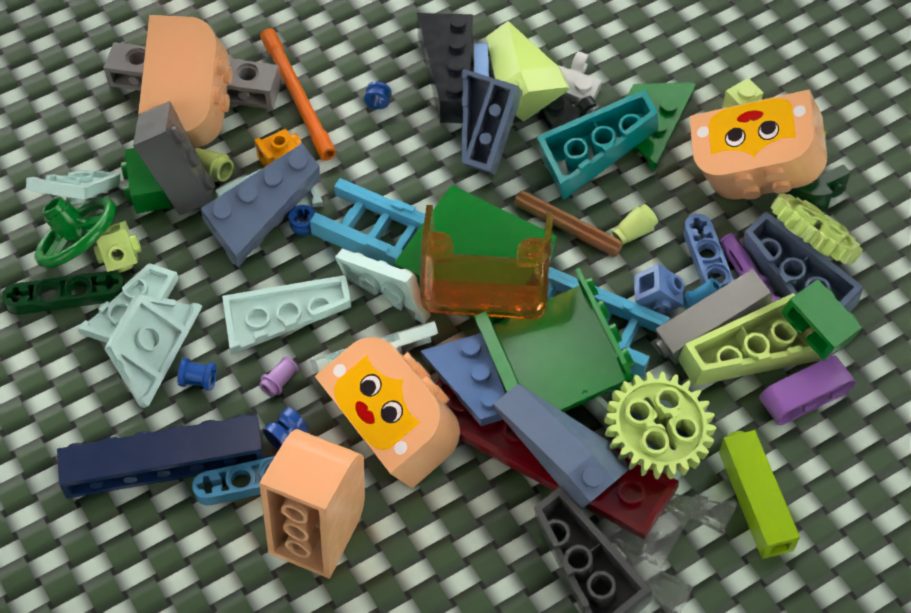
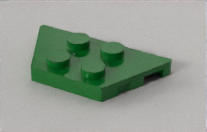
(671, 103)

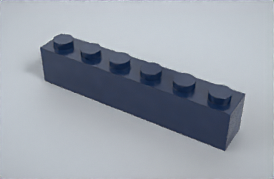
(158, 455)

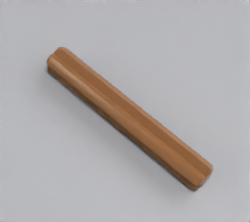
(569, 223)

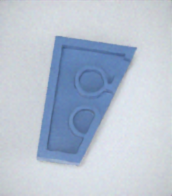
(470, 374)

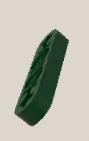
(64, 296)

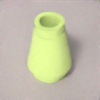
(216, 164)
(636, 224)

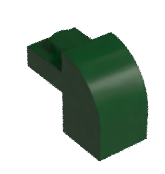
(825, 187)

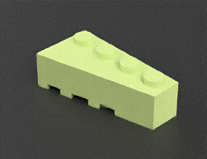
(747, 347)

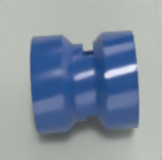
(279, 431)

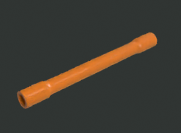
(318, 135)

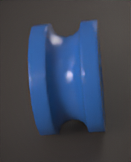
(377, 95)
(298, 212)

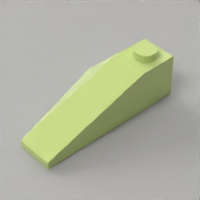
(525, 65)

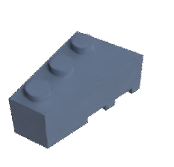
(487, 119)

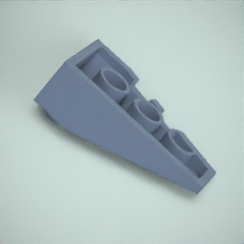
(564, 447)

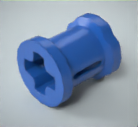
(197, 374)

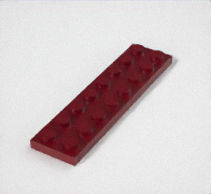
(630, 502)

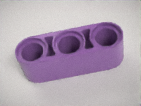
(807, 390)

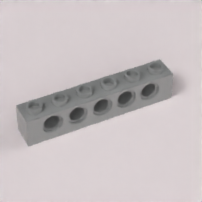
(251, 85)

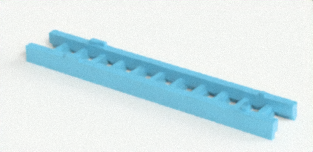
(371, 246)

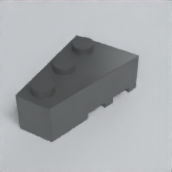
(172, 158)

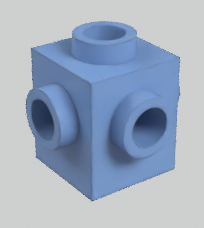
(658, 289)

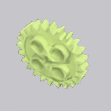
(803, 217)
(633, 434)

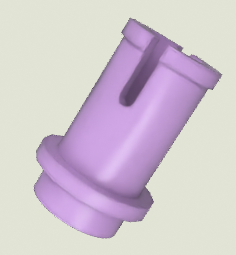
(278, 377)

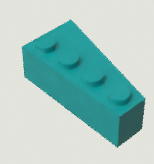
(596, 140)

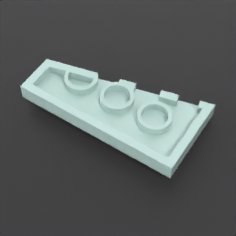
(273, 311)
(417, 335)

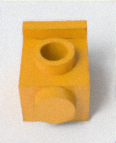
(275, 146)

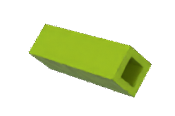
(758, 494)

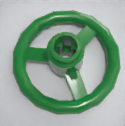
(69, 225)

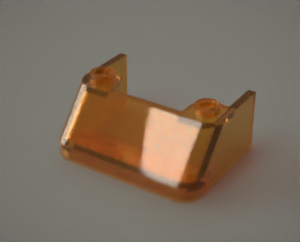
(484, 283)

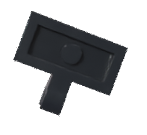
(561, 110)

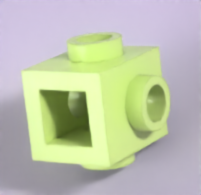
(118, 248)

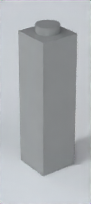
(718, 309)

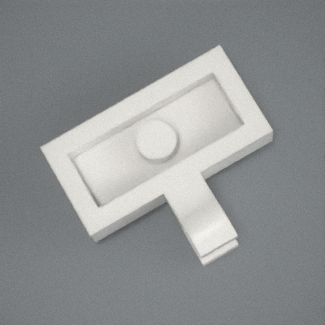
(579, 83)

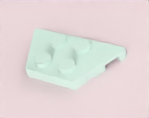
(148, 342)

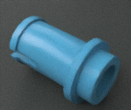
(692, 297)

